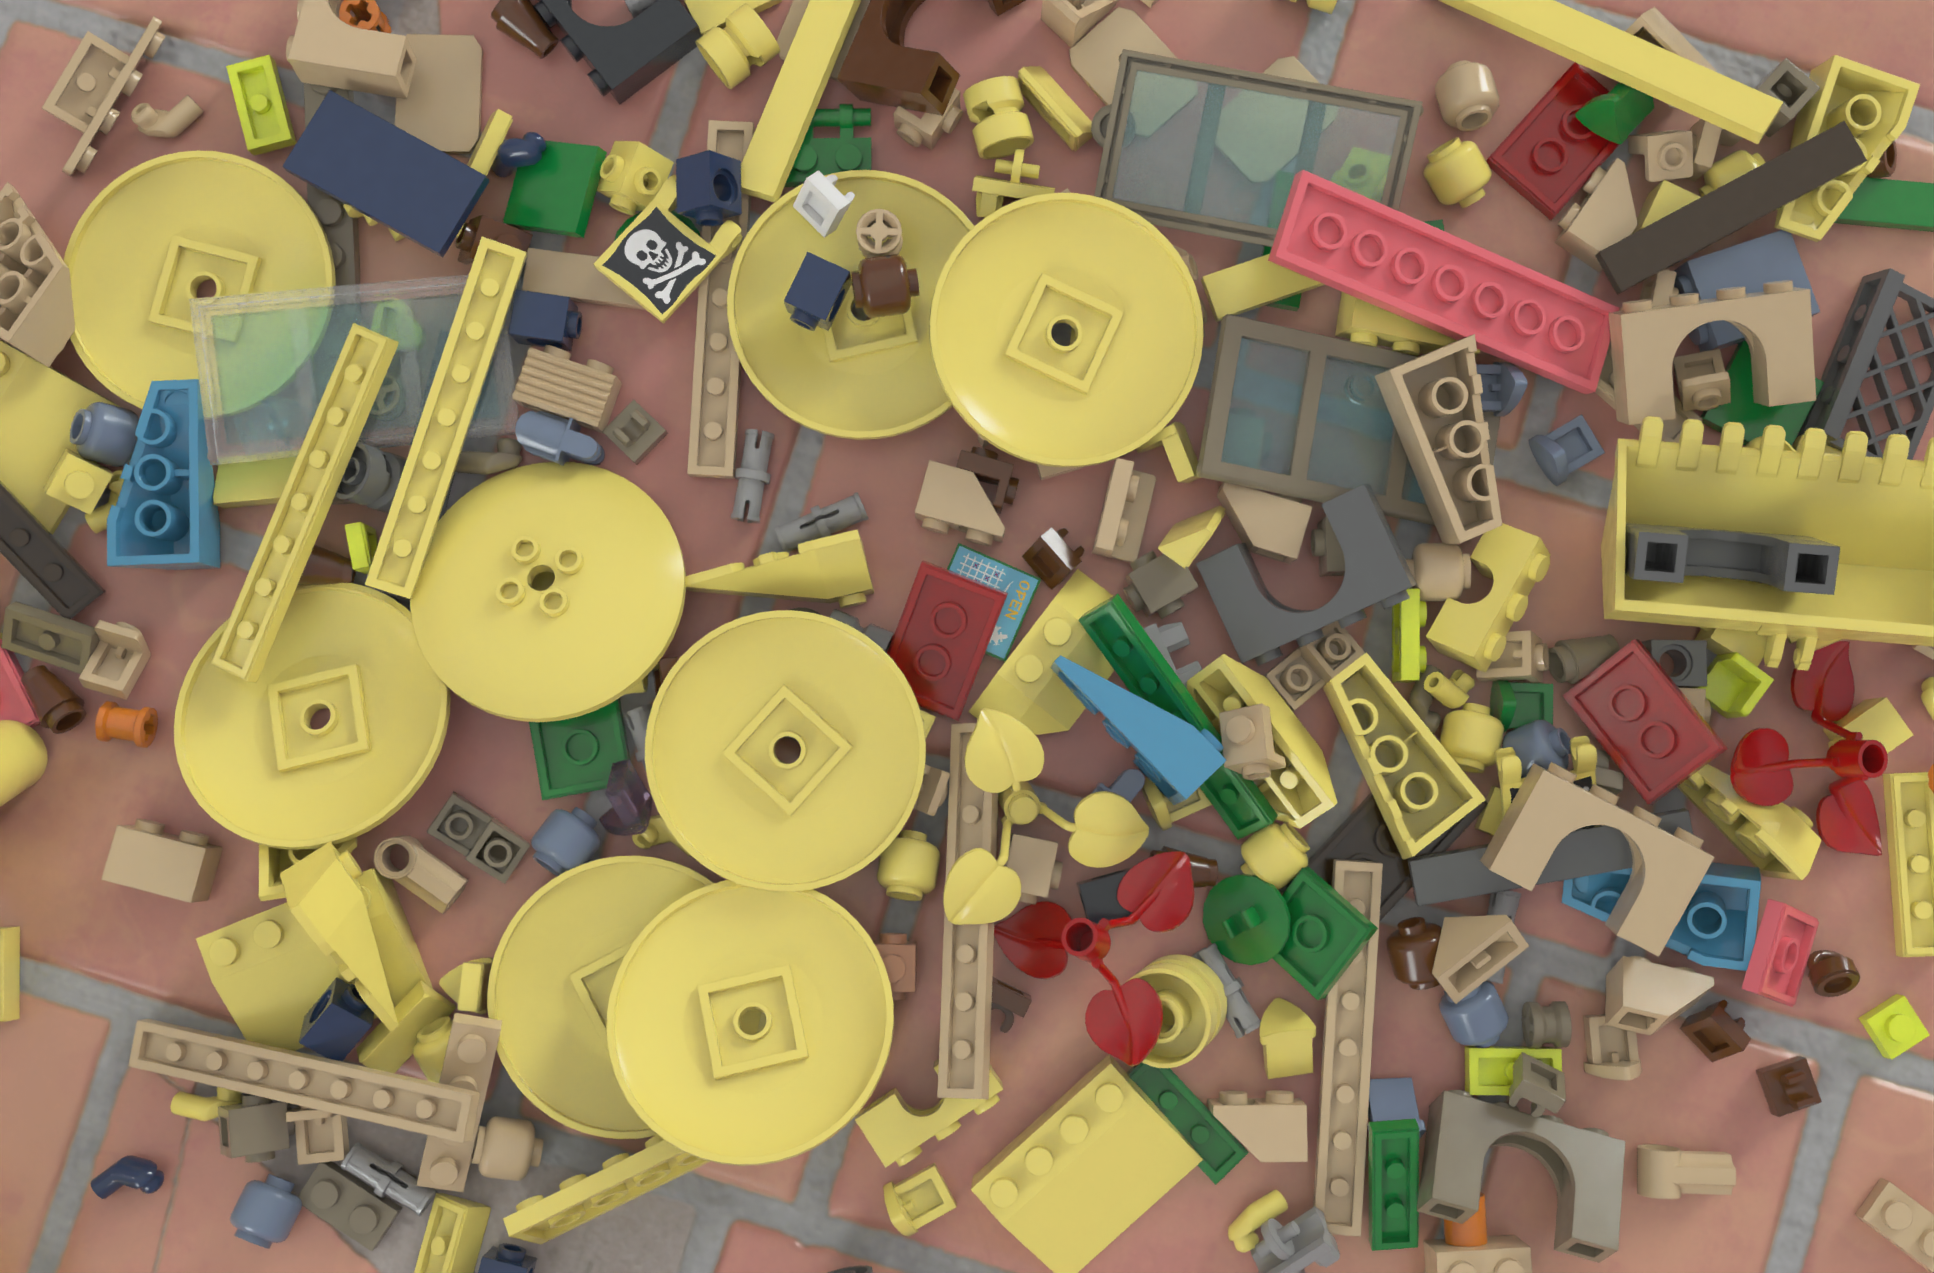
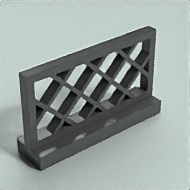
(1857, 351)

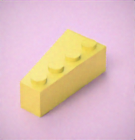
(1402, 761)

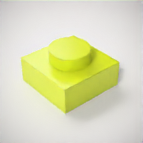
(1894, 1026)

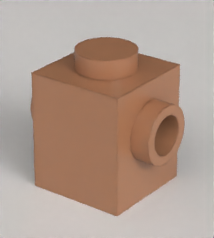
(900, 962)

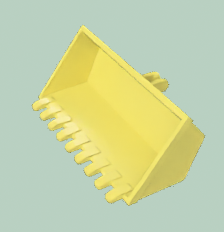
(1864, 504)

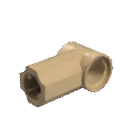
(423, 875)
(1669, 1172)

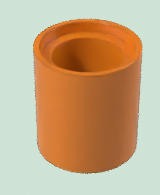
(1471, 1232)

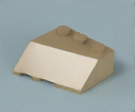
(33, 284)

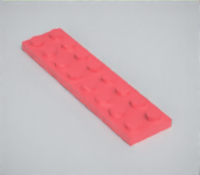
(1442, 282)

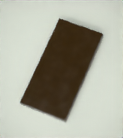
(1367, 838)

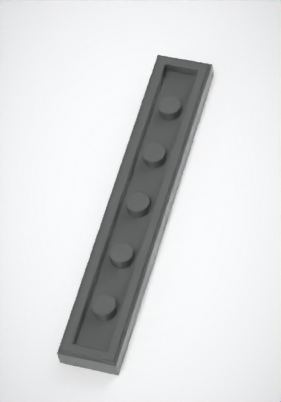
(1580, 854)

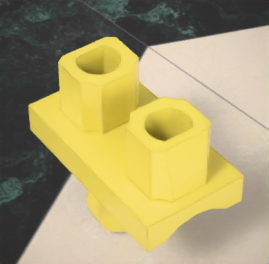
(992, 190)

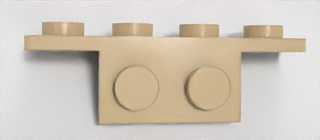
(92, 86)

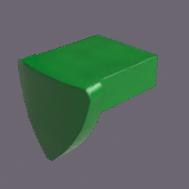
(1616, 113)
(1521, 703)

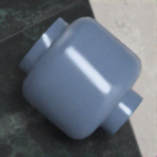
(105, 433)
(1539, 744)
(565, 840)
(1477, 1017)
(266, 1211)

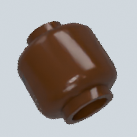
(884, 286)
(1413, 952)

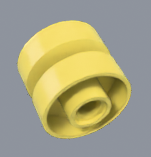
(1191, 1006)

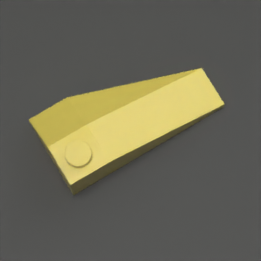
(1770, 837)

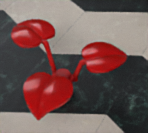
(1762, 768)
(1040, 935)

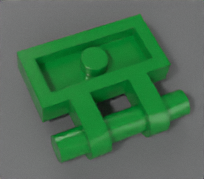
(833, 154)

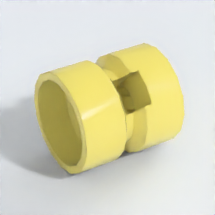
(738, 46)
(996, 111)

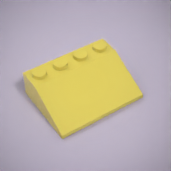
(35, 428)
(276, 973)
(1085, 1169)

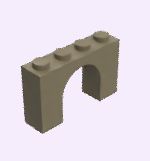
(1582, 1163)

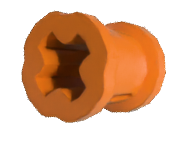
(366, 15)
(126, 724)

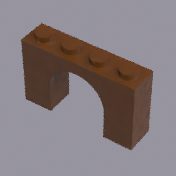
(894, 75)

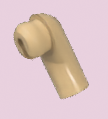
(166, 123)

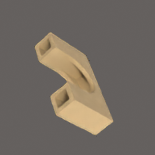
(348, 57)
(1772, 321)
(1664, 865)

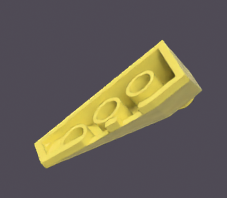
(1876, 113)
(821, 572)
(333, 912)

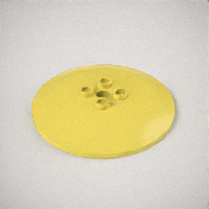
(161, 236)
(1078, 266)
(860, 374)
(558, 647)
(252, 743)
(718, 766)
(556, 985)
(681, 1010)

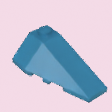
(167, 491)
(1166, 747)
(1714, 928)

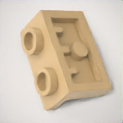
(1124, 512)

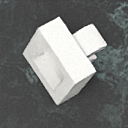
(822, 202)

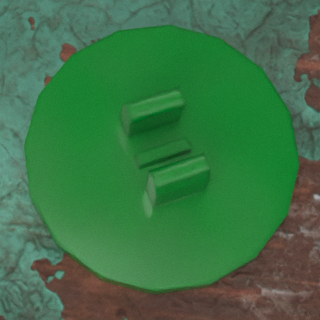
(1246, 919)

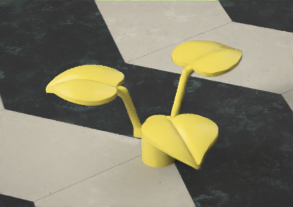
(1001, 761)

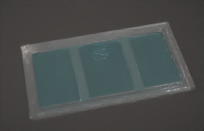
(274, 352)

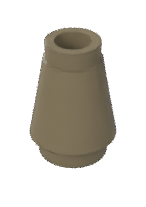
(1577, 658)

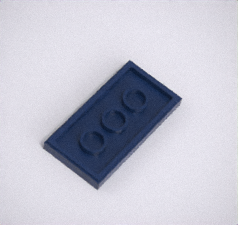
(386, 173)

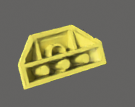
(1027, 684)
(1302, 787)

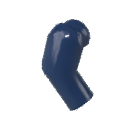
(518, 153)
(131, 1172)

